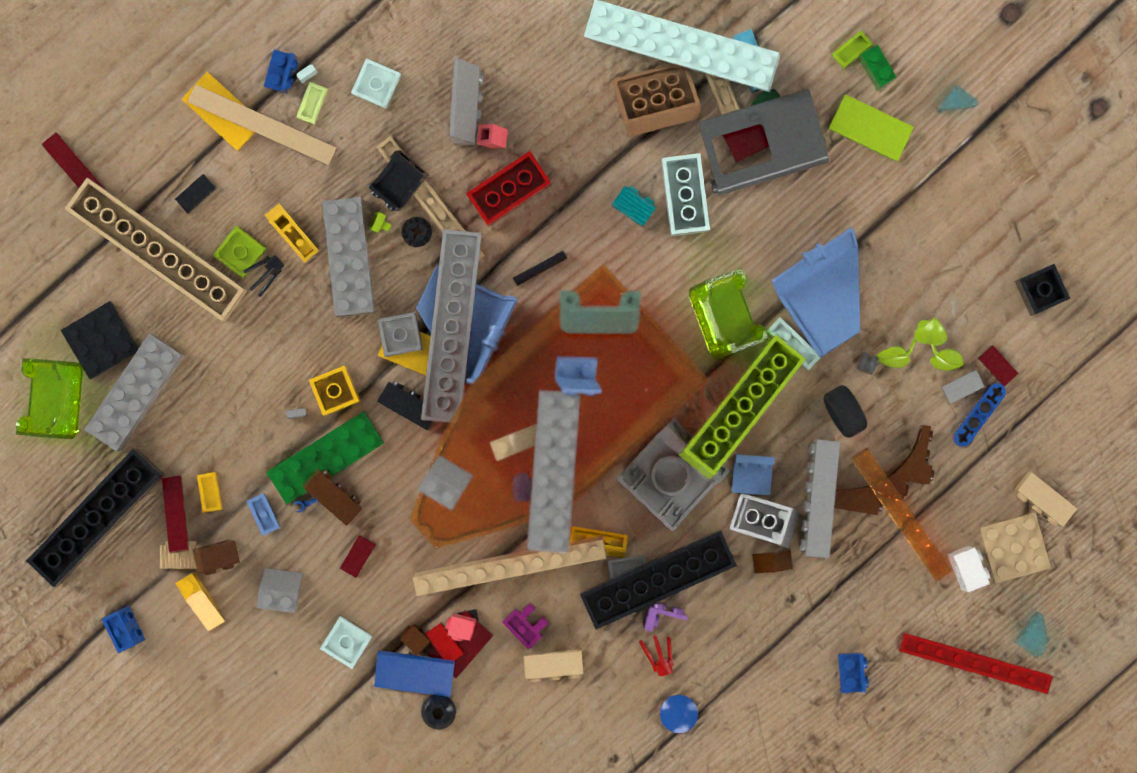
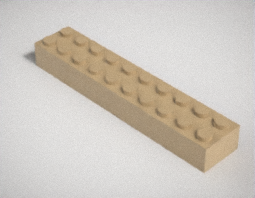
(156, 249)

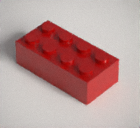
(509, 189)

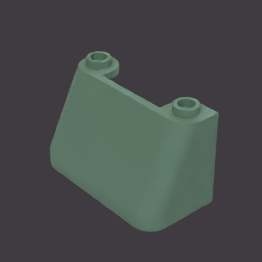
(599, 319)

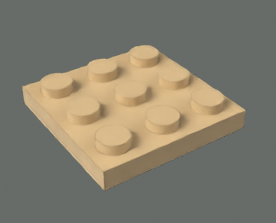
(1014, 547)

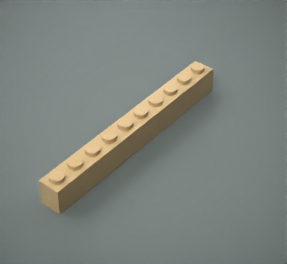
(507, 566)

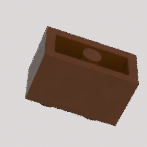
(216, 556)

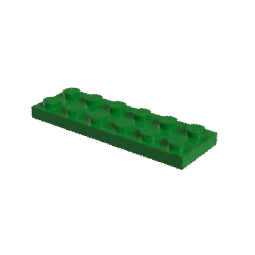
(330, 452)

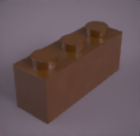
(333, 496)

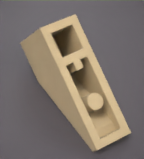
(514, 442)

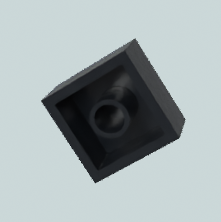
(1042, 289)

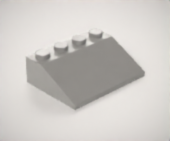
(465, 102)

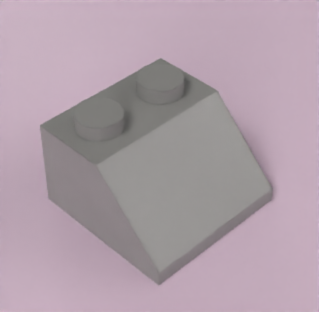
(445, 482)
(280, 590)

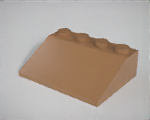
(657, 99)

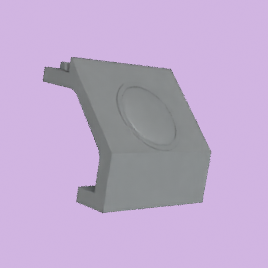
(665, 479)

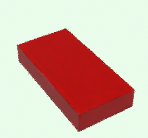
(443, 643)

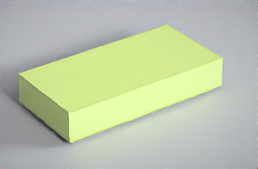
(312, 103)

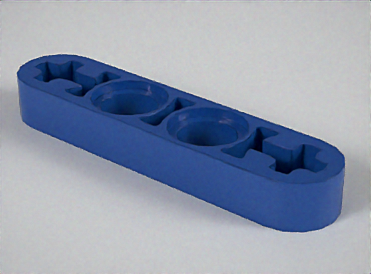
(977, 413)

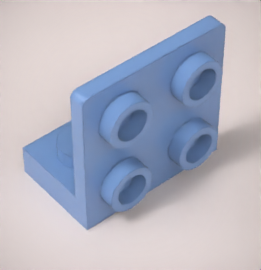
(577, 375)
(752, 474)

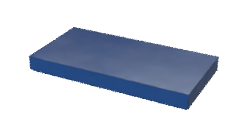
(414, 673)

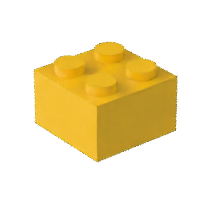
(334, 390)

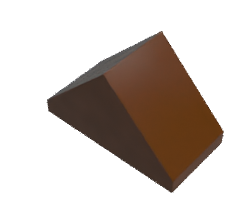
(772, 561)

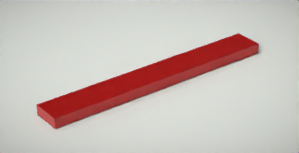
(975, 663)

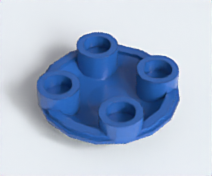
(678, 713)

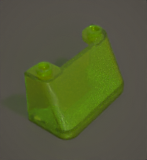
(725, 314)
(52, 399)

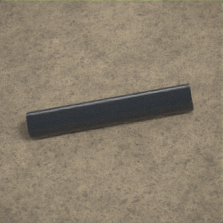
(539, 268)

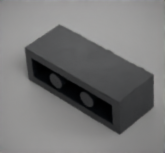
(404, 403)

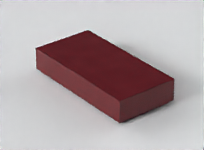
(998, 366)
(357, 556)

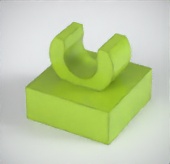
(378, 223)

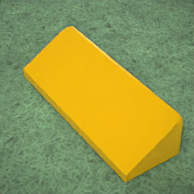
(614, 543)

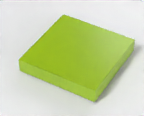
(239, 251)

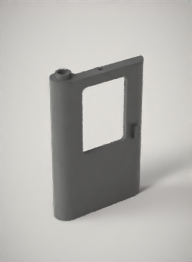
(790, 132)

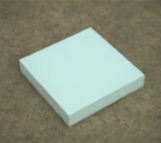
(376, 83)
(346, 642)

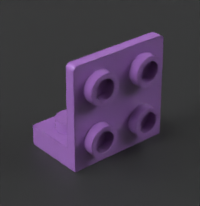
(652, 619)

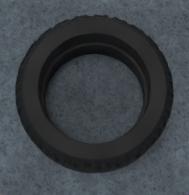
(845, 411)

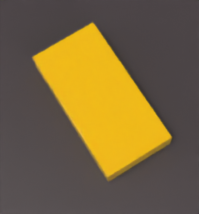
(209, 492)

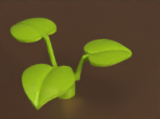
(927, 332)

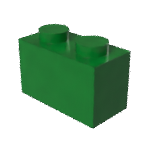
(877, 67)

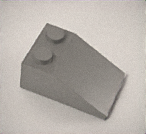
(764, 520)

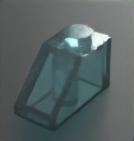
(1034, 636)

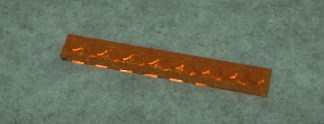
(901, 514)

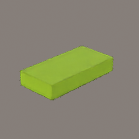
(852, 49)

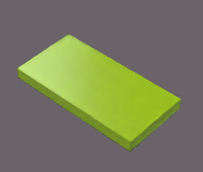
(871, 128)

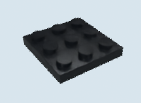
(100, 340)

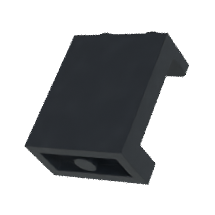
(398, 181)

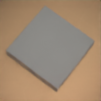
(399, 334)

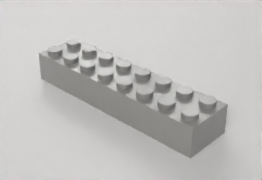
(554, 472)

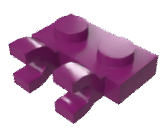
(522, 628)

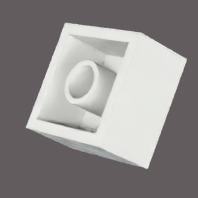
(968, 568)

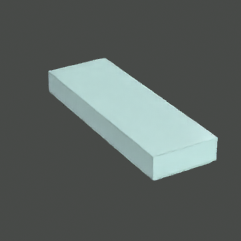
(793, 339)

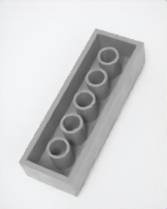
(348, 257)
(134, 392)
(820, 498)

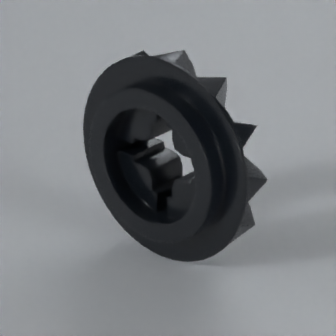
(420, 240)

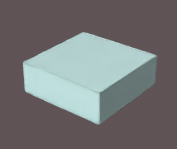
(306, 73)

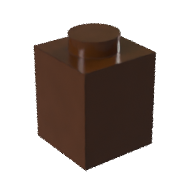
(414, 639)

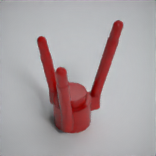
(663, 666)

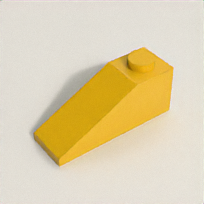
(291, 232)
(200, 601)

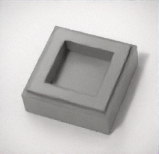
(297, 413)

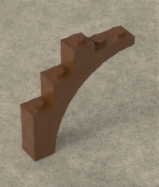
(912, 470)

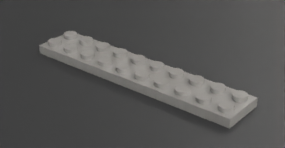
(451, 325)

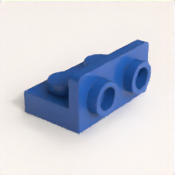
(280, 71)
(123, 629)
(852, 672)

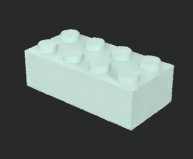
(685, 195)

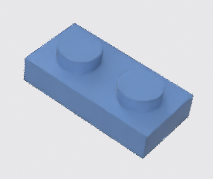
(263, 514)

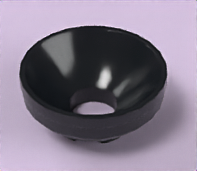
(445, 704)

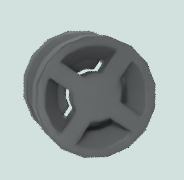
(867, 363)

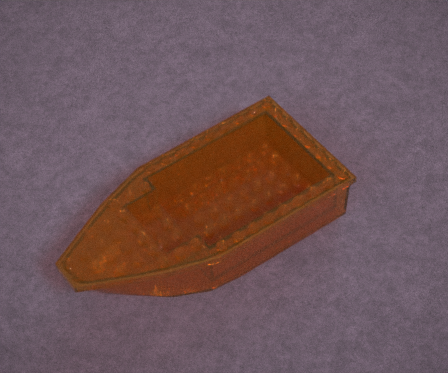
(641, 383)

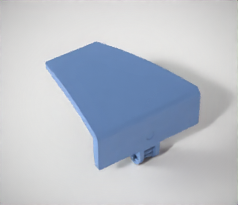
(824, 293)
(489, 319)

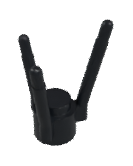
(273, 266)

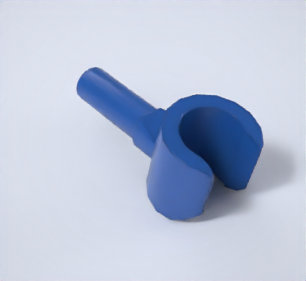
(305, 504)

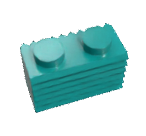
(634, 206)

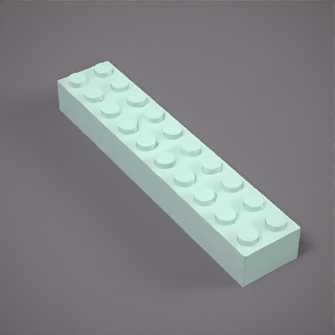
(682, 45)

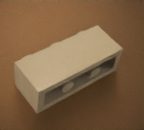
(1044, 500)
(553, 665)

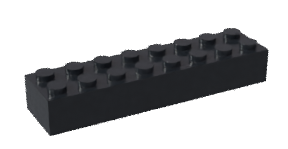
(95, 517)
(658, 579)

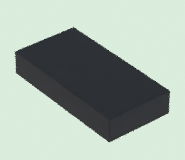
(195, 193)

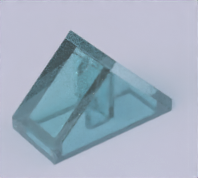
(957, 99)

